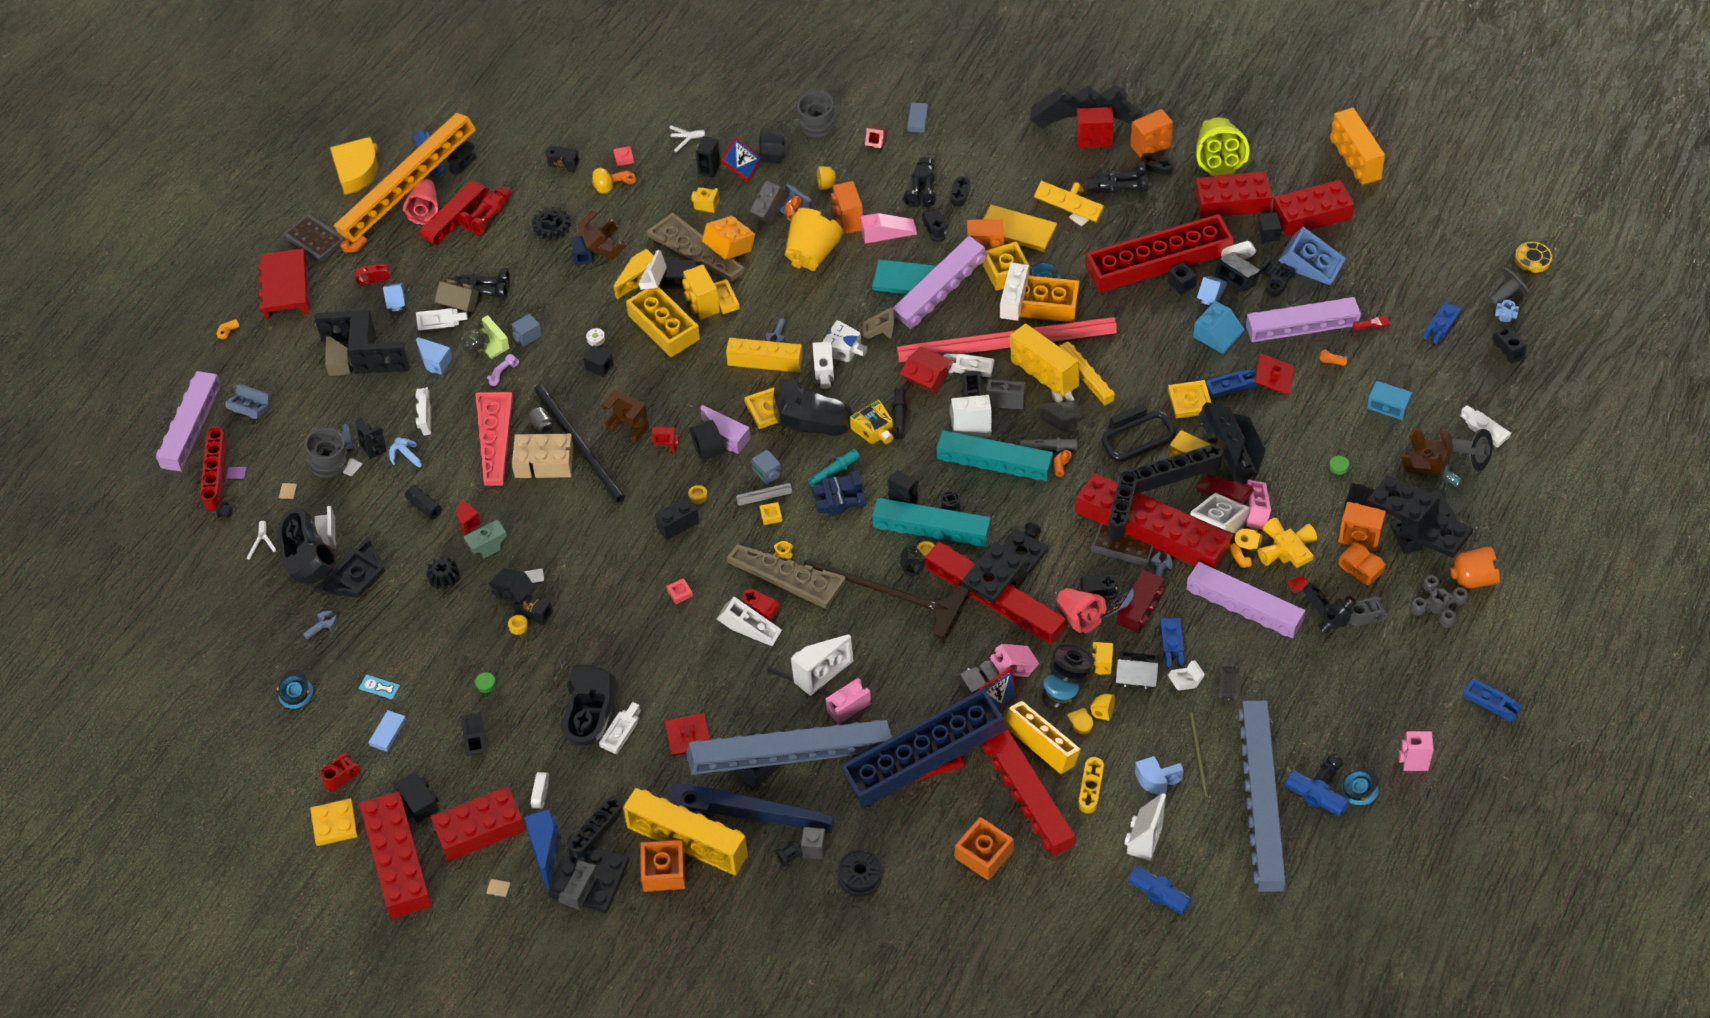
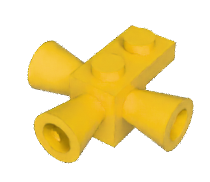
(1287, 544)

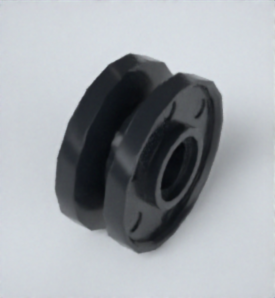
(1071, 663)
(864, 883)

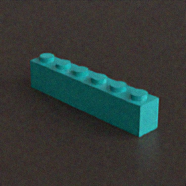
(994, 455)
(931, 522)

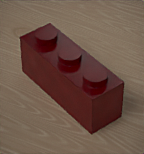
(1146, 593)

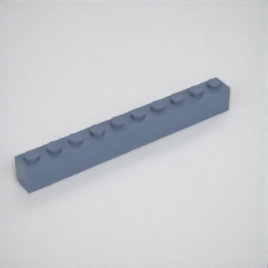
(786, 747)
(1262, 796)

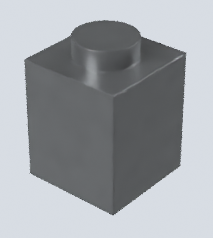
(813, 843)

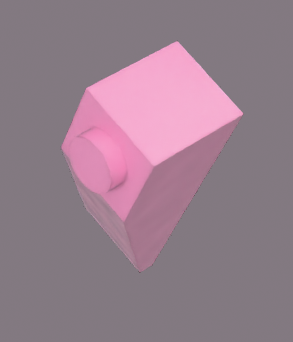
(884, 227)
(1259, 505)

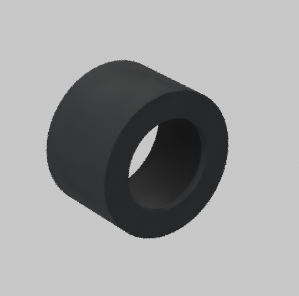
(707, 440)

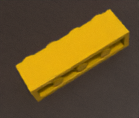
(764, 355)
(1041, 737)

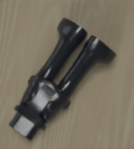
(922, 175)
(1108, 180)
(501, 282)

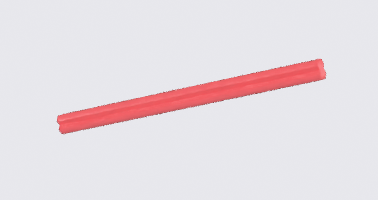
(1002, 339)

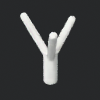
(690, 135)
(261, 535)

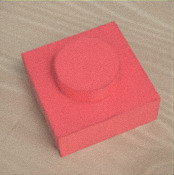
(623, 156)
(679, 591)

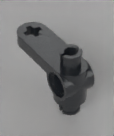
(1333, 615)

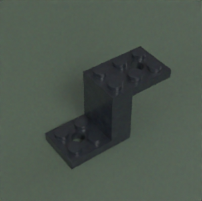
(363, 351)

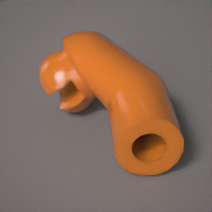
(624, 176)
(792, 205)
(353, 247)
(1327, 357)
(1060, 461)

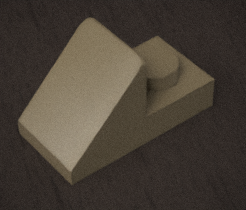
(879, 324)

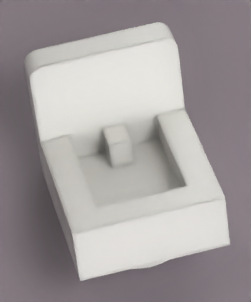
(1188, 677)

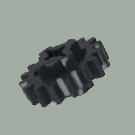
(551, 223)

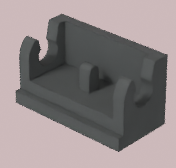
(1006, 394)
(579, 885)

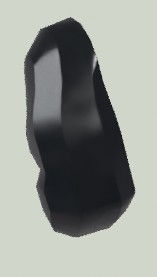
(809, 410)
(303, 548)
(590, 704)

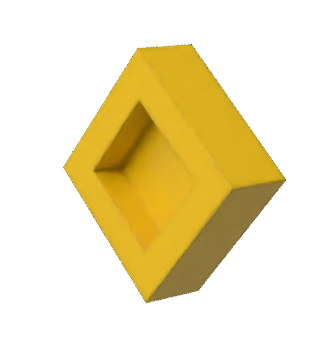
(770, 513)

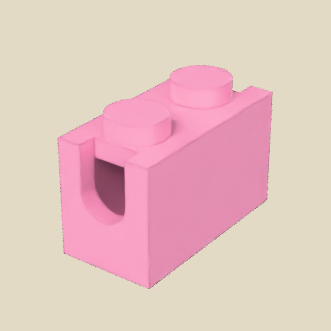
(1016, 657)
(848, 701)
(1416, 751)

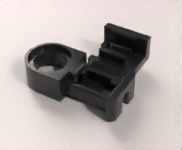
(1278, 276)

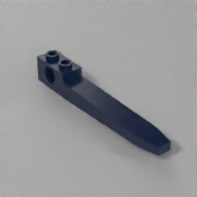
(730, 804)

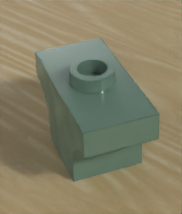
(486, 539)

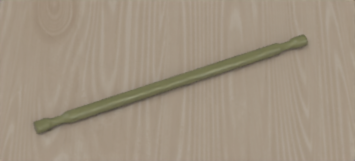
(1198, 755)

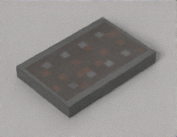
(314, 237)
(1125, 548)

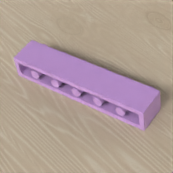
(940, 282)
(1302, 319)
(188, 421)
(1245, 600)

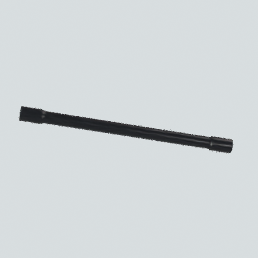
(612, 488)

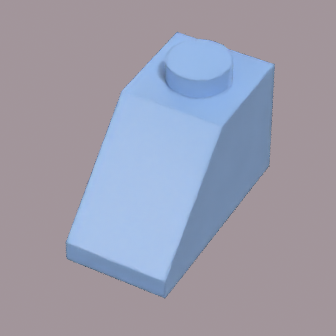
(1211, 289)
(394, 296)
(434, 355)

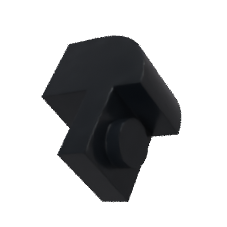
(474, 734)

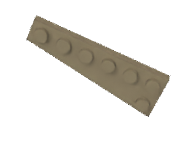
(688, 242)
(800, 580)

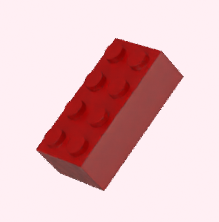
(1233, 194)
(1313, 207)
(478, 823)

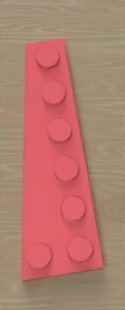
(494, 425)

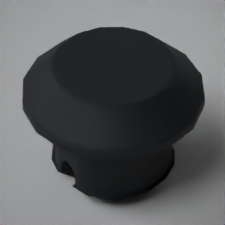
(224, 509)
(1032, 529)

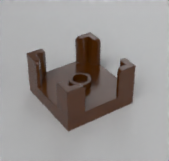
(598, 238)
(627, 411)
(1427, 455)

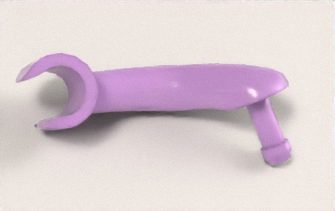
(495, 377)

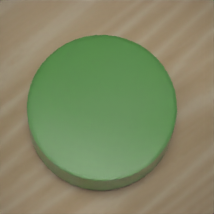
(1339, 465)
(485, 682)

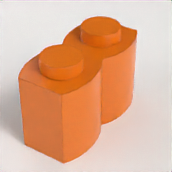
(1362, 563)

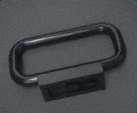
(1130, 419)

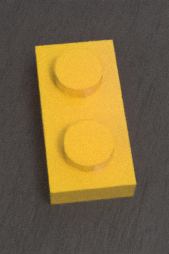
(726, 297)

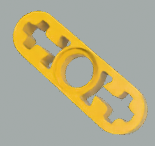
(1087, 777)

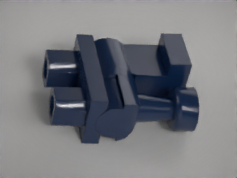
(839, 494)

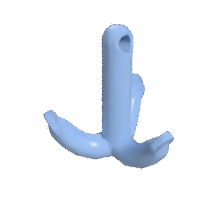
(400, 444)

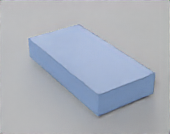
(387, 731)

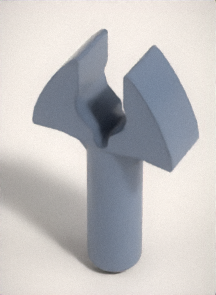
(777, 332)
(347, 437)
(1155, 561)
(323, 623)

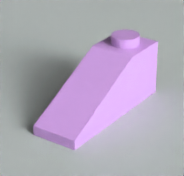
(733, 434)

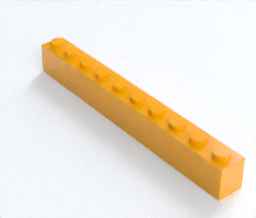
(404, 177)

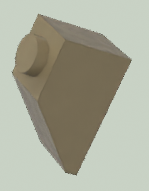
(337, 358)

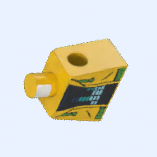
(873, 423)

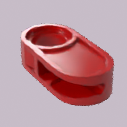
(375, 273)

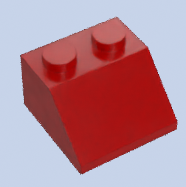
(926, 369)

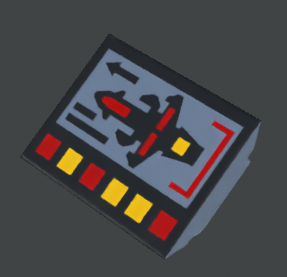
(1119, 602)

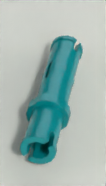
(840, 464)

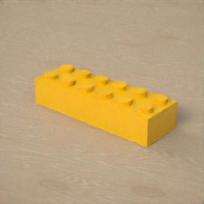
(701, 837)

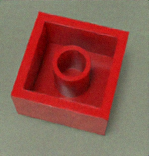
(1094, 127)

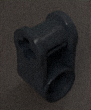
(935, 224)
(1099, 585)

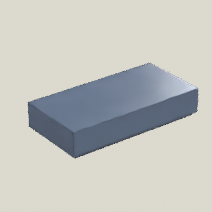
(917, 117)

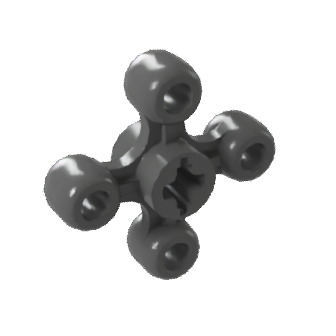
(1439, 601)

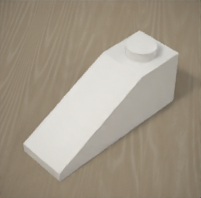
(748, 622)

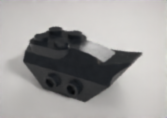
(1236, 436)

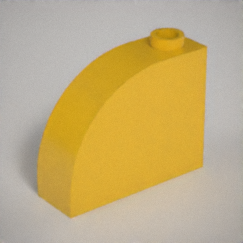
(355, 164)

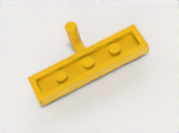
(1069, 200)

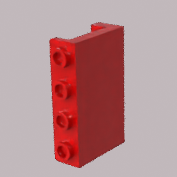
(283, 281)

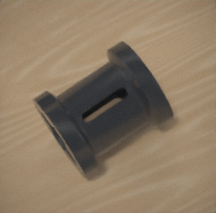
(789, 853)

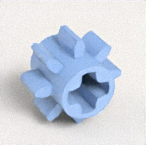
(1507, 311)

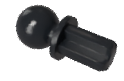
(1328, 769)

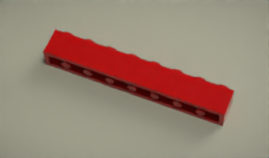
(1012, 604)
(1030, 793)

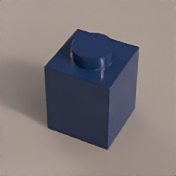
(580, 252)

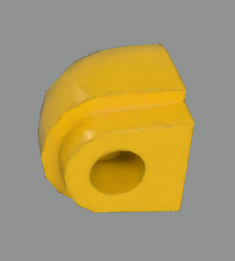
(825, 177)
(602, 180)
(1248, 539)
(1103, 706)

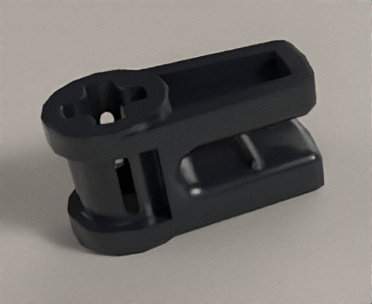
(461, 157)

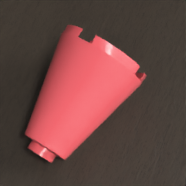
(421, 202)

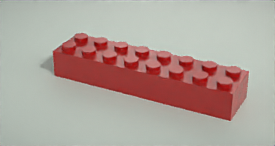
(1157, 253)
(1157, 524)

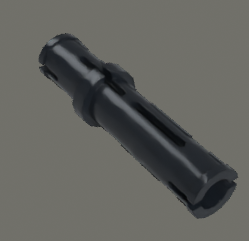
(899, 407)

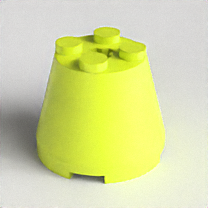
(1221, 147)

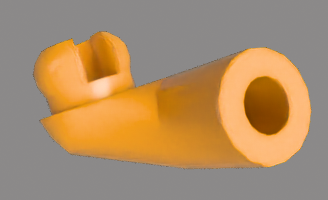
(225, 329)
(1239, 557)

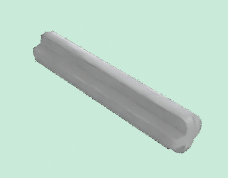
(763, 494)

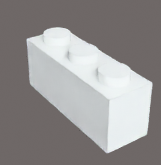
(1014, 291)

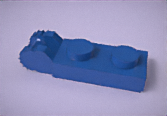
(1442, 322)
(1231, 383)
(1172, 640)
(1492, 699)

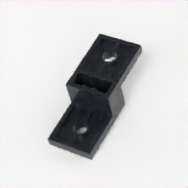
(1420, 516)
(1004, 566)

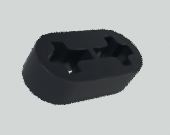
(1157, 164)
(956, 190)

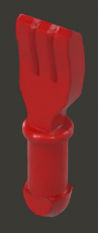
(1378, 322)

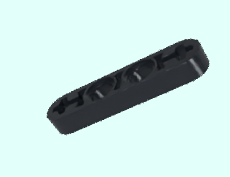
(597, 828)

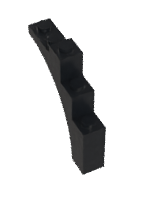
(1063, 105)

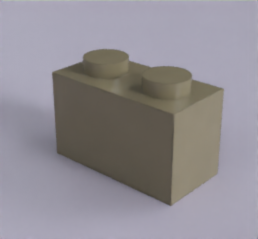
(457, 296)

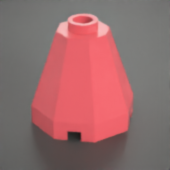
(1081, 609)

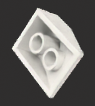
(1222, 513)
(821, 662)
(1146, 829)

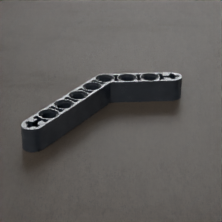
(1158, 475)

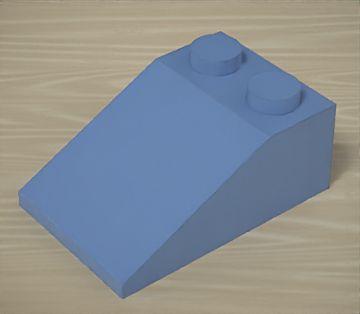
(1312, 257)

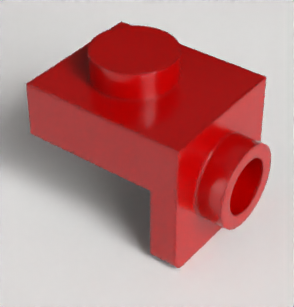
(665, 436)

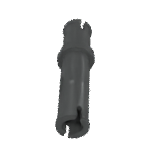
(1051, 444)

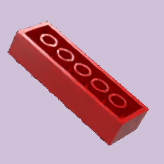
(395, 855)

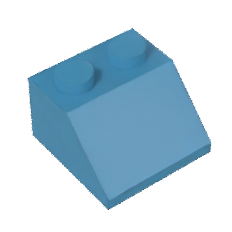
(1218, 327)

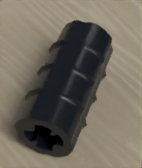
(423, 502)

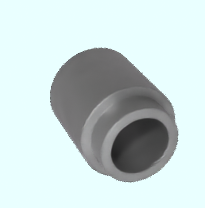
(541, 421)

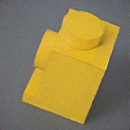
(705, 199)
(1103, 657)

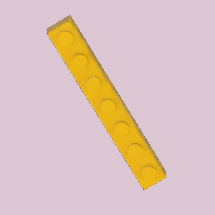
(1089, 376)

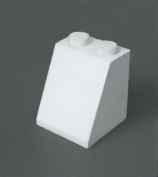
(971, 415)

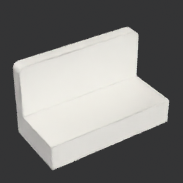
(653, 272)
(326, 527)

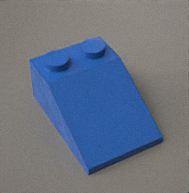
(543, 836)

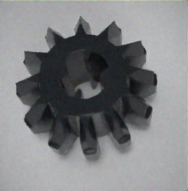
(442, 573)

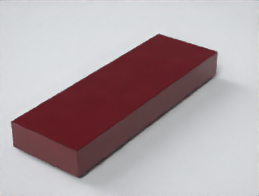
(1233, 490)

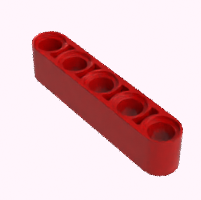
(446, 219)
(213, 468)

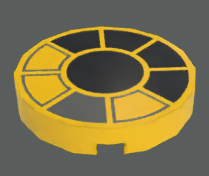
(1533, 257)

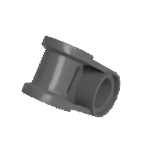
(1368, 612)

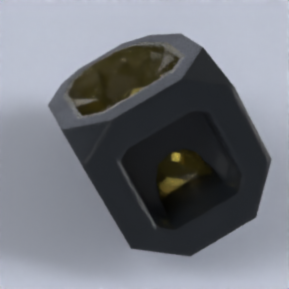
(912, 560)

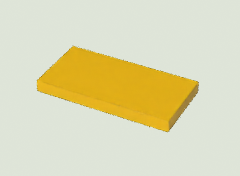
(1023, 228)

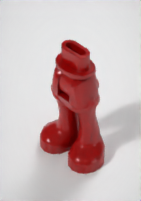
(492, 203)

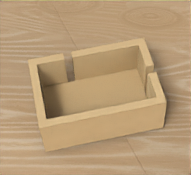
(548, 452)

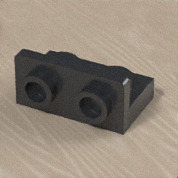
(370, 439)

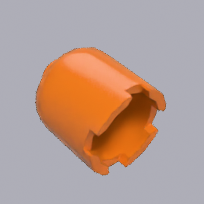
(1475, 568)

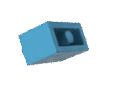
(1389, 400)

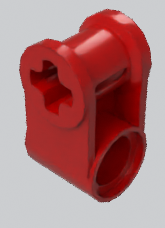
(760, 603)
(340, 771)

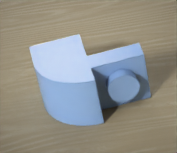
(1154, 778)

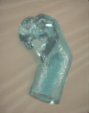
(1450, 477)

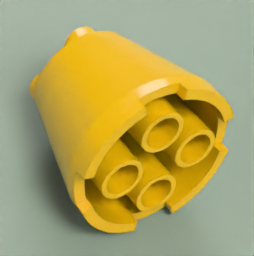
(811, 238)

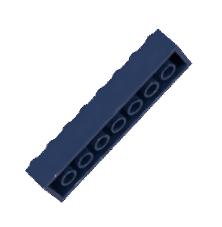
(923, 747)

